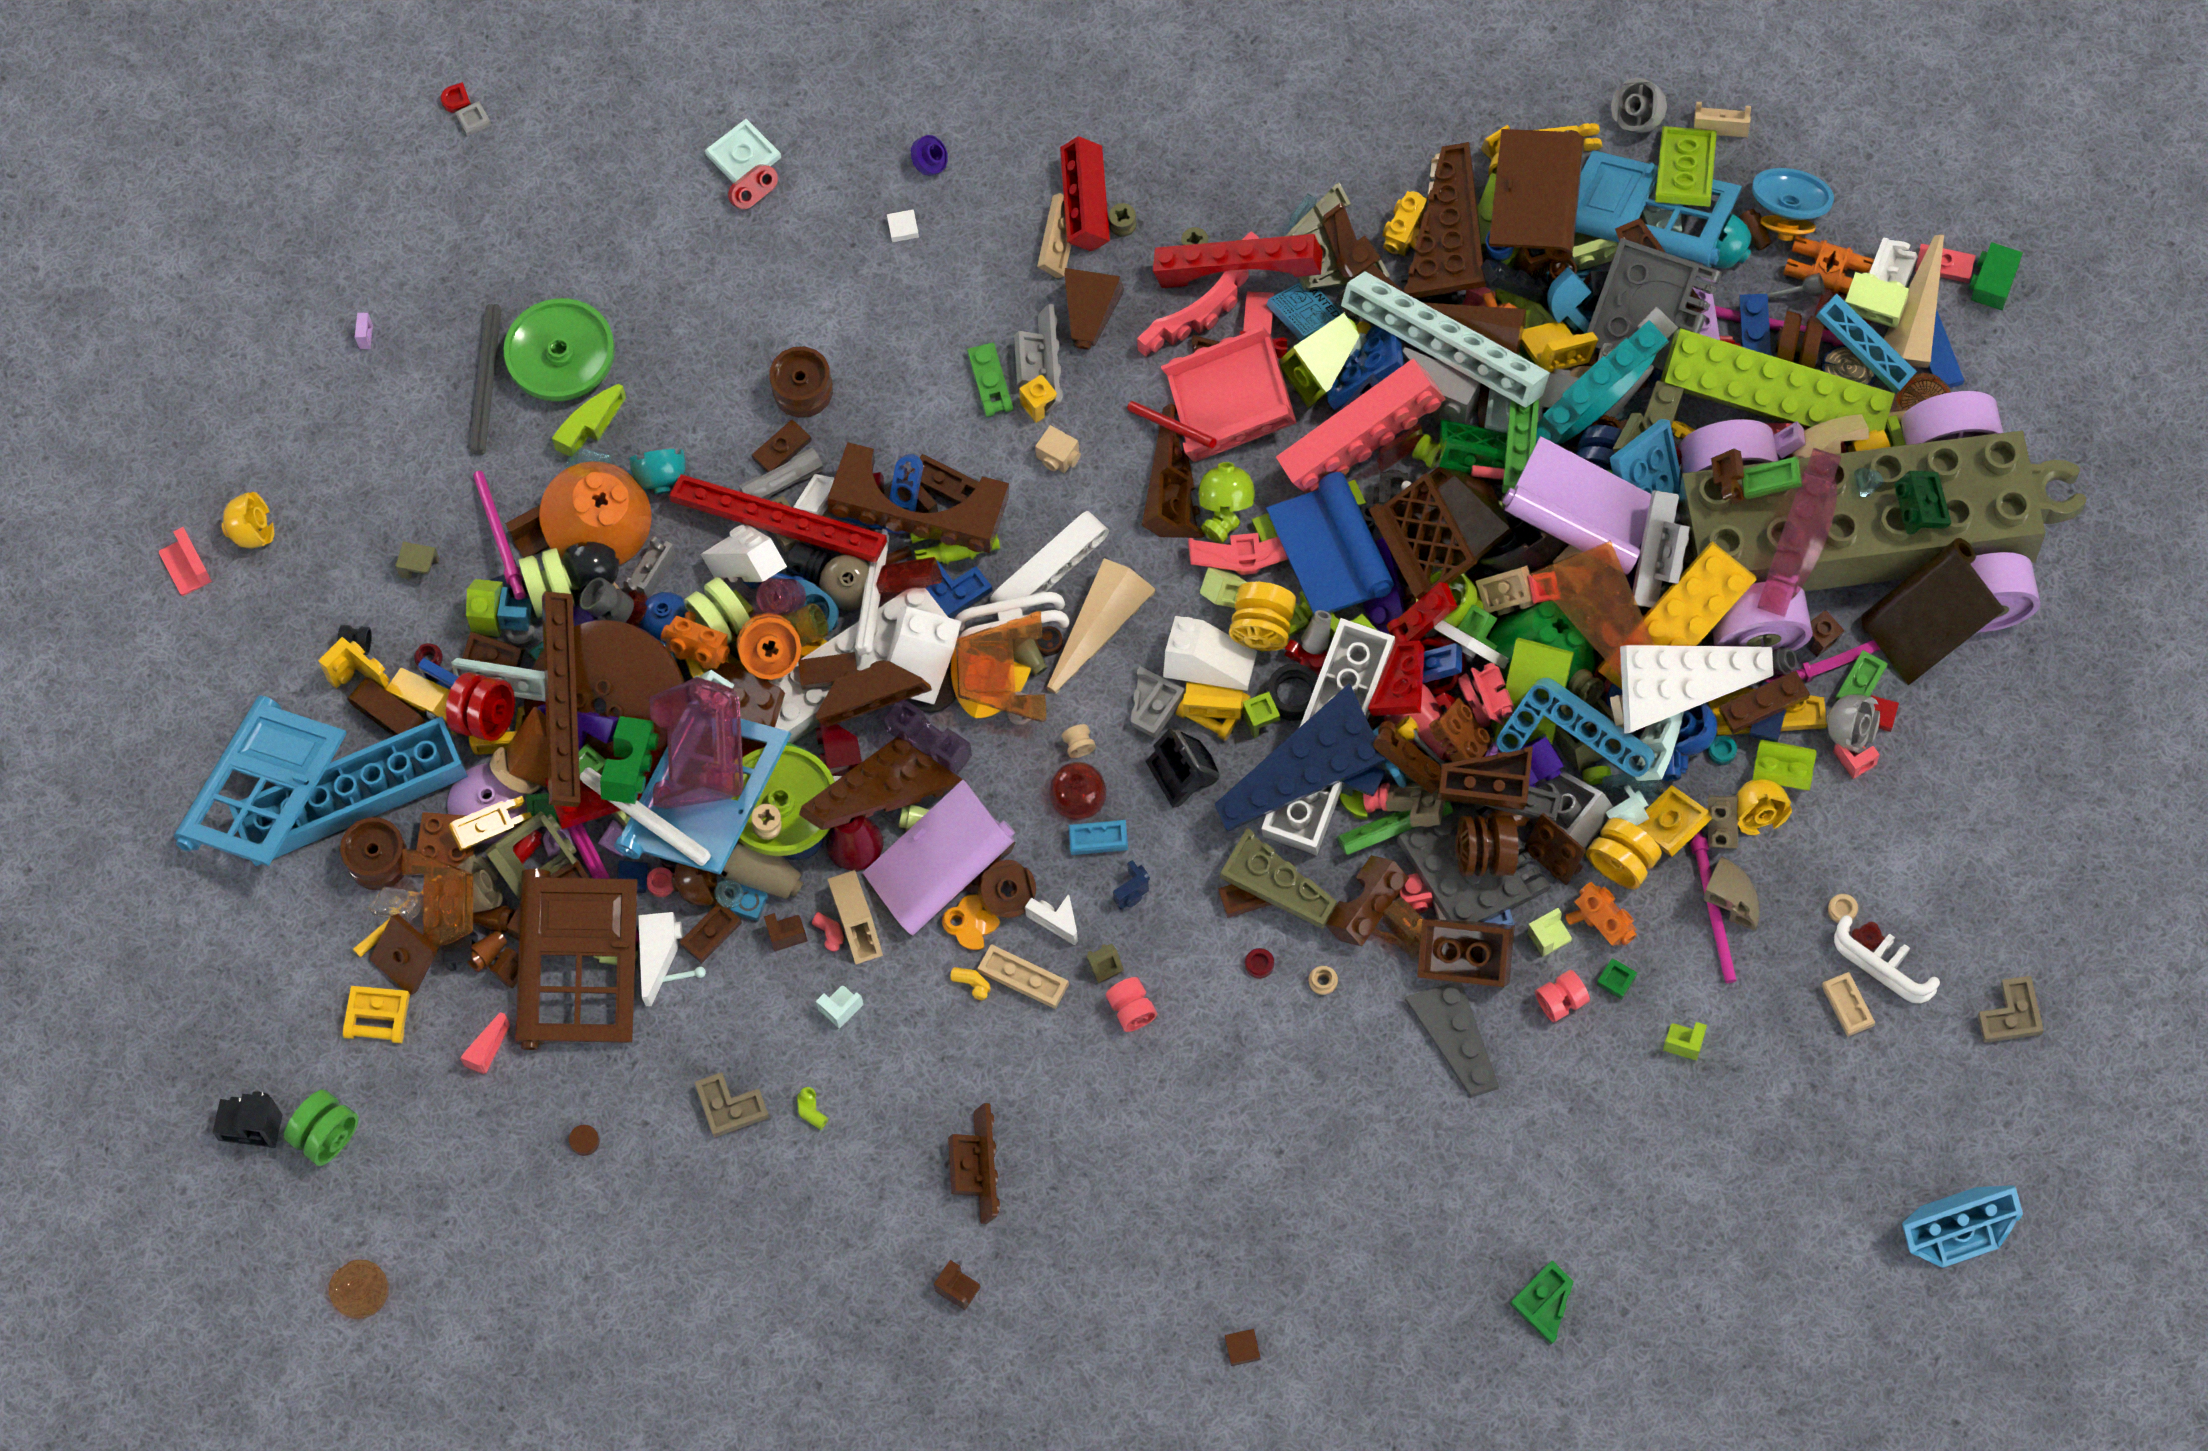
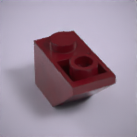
(840, 748)

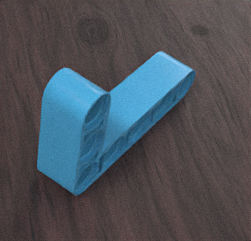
(1576, 726)

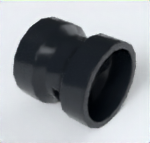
(361, 636)

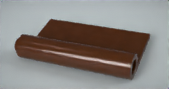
(1537, 191)

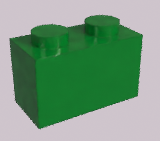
(1996, 275)

